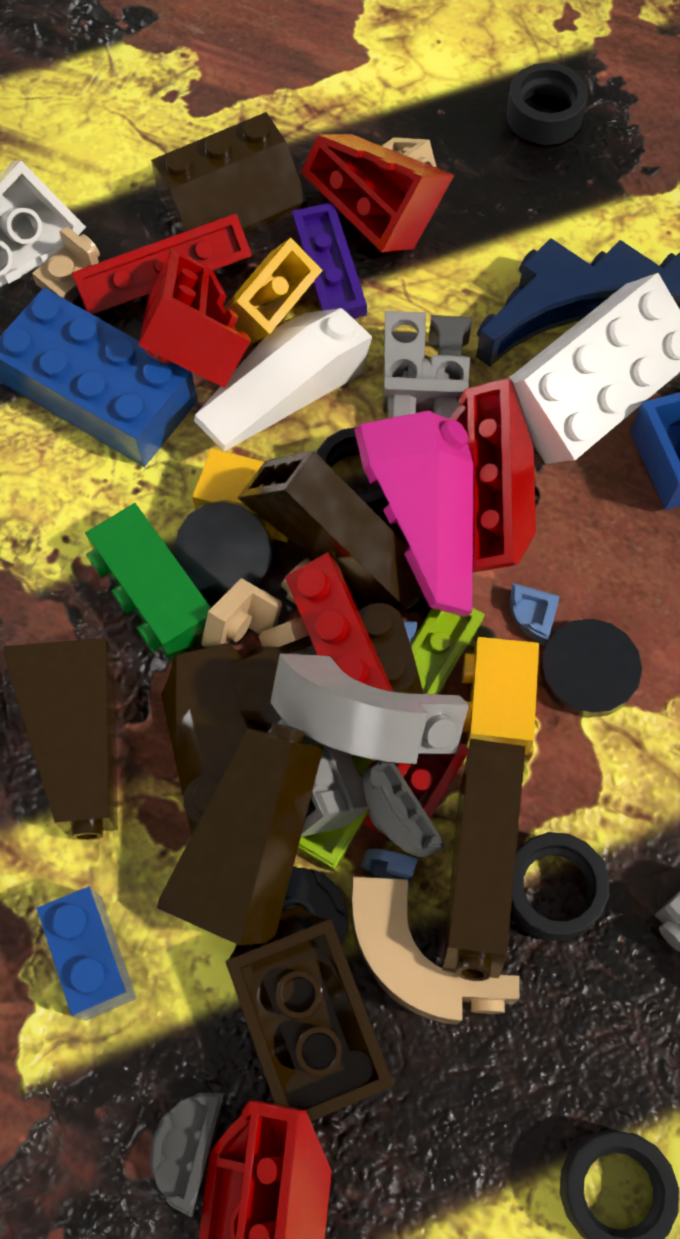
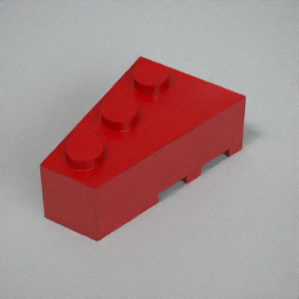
(376, 188)
(189, 323)

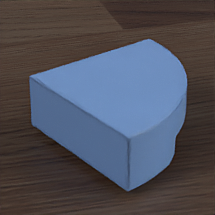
(533, 611)
(388, 864)

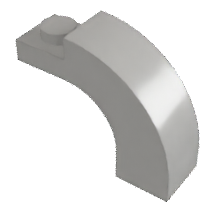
(362, 719)

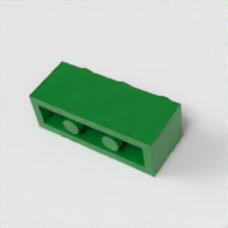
(148, 582)

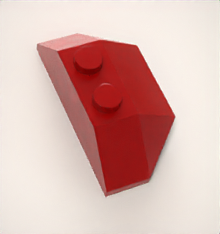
(501, 473)
(267, 1178)

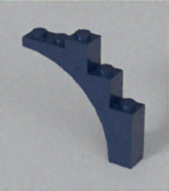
(563, 289)

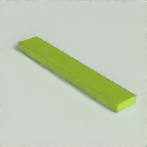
(436, 652)

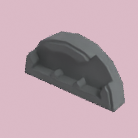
(397, 811)
(183, 1149)

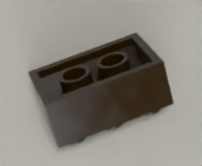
(230, 173)

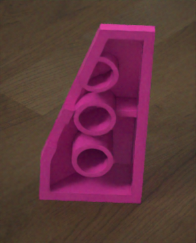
(429, 490)

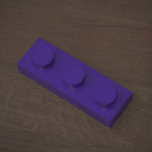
(324, 242)

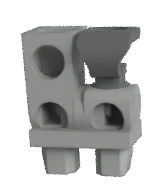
(420, 383)

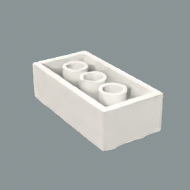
(600, 369)

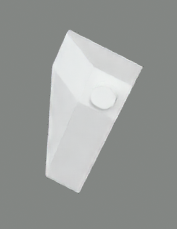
(29, 222)
(285, 374)

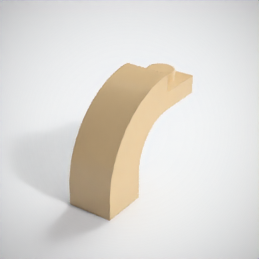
(403, 970)

